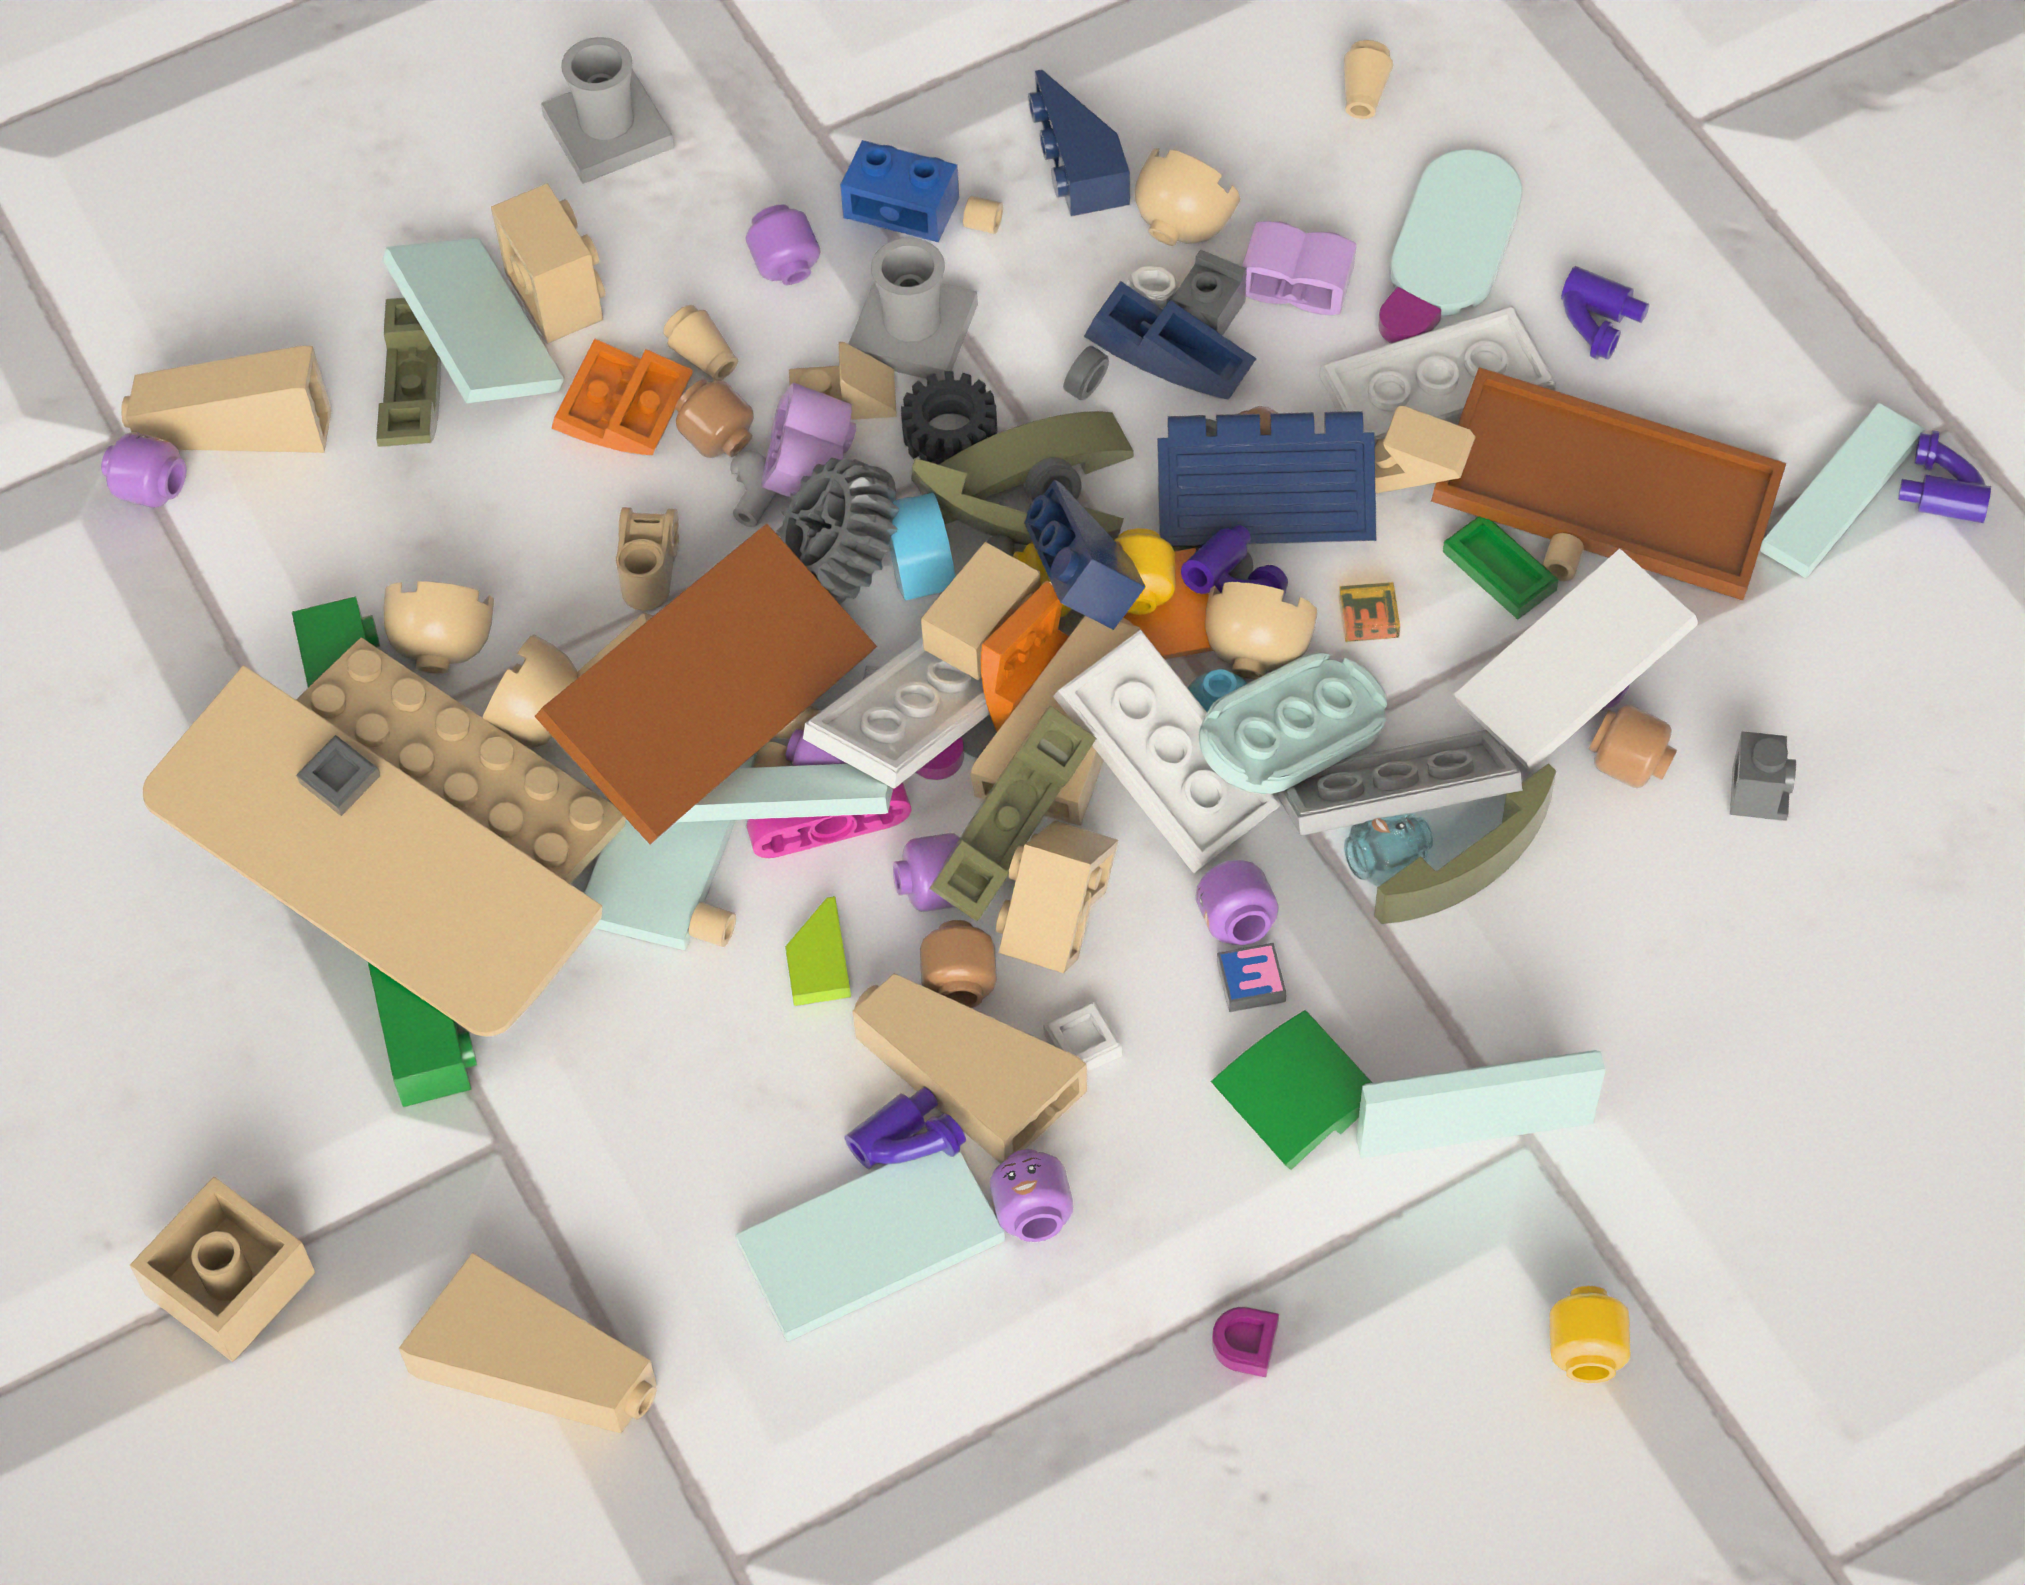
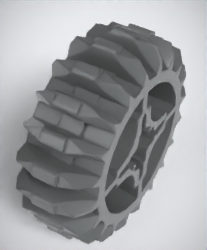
(841, 524)

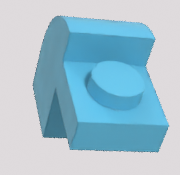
(920, 548)

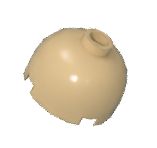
(1182, 198)
(437, 623)
(1256, 628)
(528, 689)

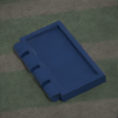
(1274, 485)

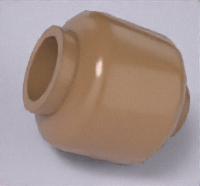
(714, 418)
(1633, 746)
(959, 962)

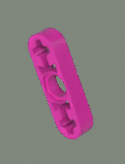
(794, 834)

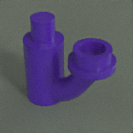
(1594, 293)
(1960, 498)
(1219, 556)
(889, 1132)

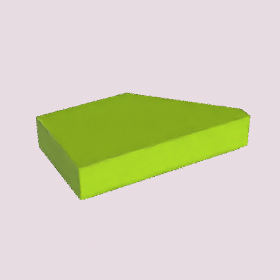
(818, 958)

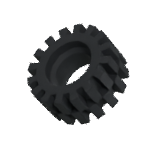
(942, 398)

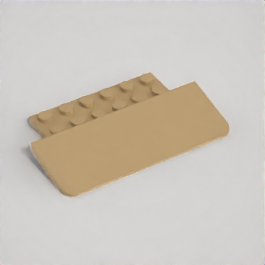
(443, 865)

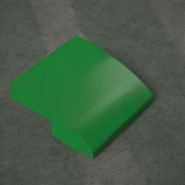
(1294, 1088)

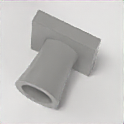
(607, 114)
(909, 314)

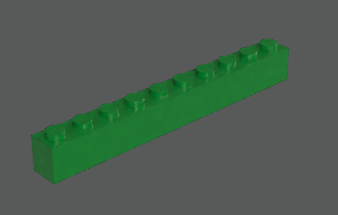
(421, 1042)

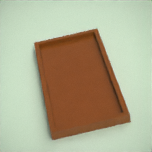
(1613, 483)
(705, 683)

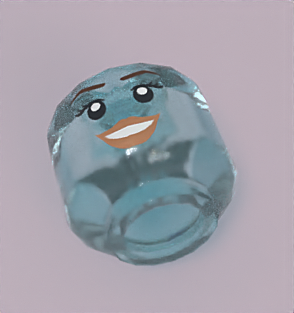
(1386, 846)

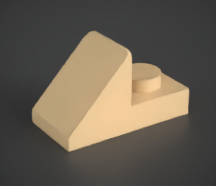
(857, 380)
(1420, 451)

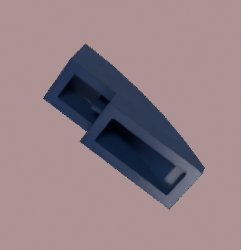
(1169, 343)

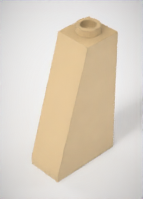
(235, 404)
(1081, 650)
(981, 1071)
(525, 1350)

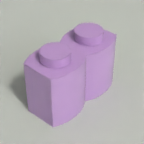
(1298, 267)
(803, 434)

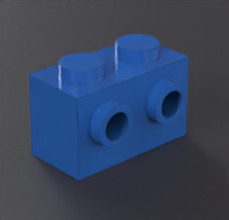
(900, 190)

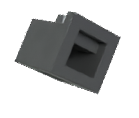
(1213, 291)
(1762, 777)

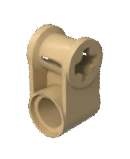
(646, 556)

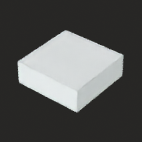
(1085, 1035)

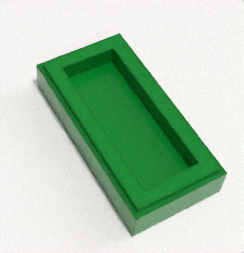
(1500, 566)

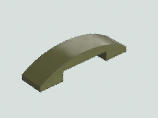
(411, 380)
(1006, 458)
(983, 515)
(1011, 812)
(1423, 891)

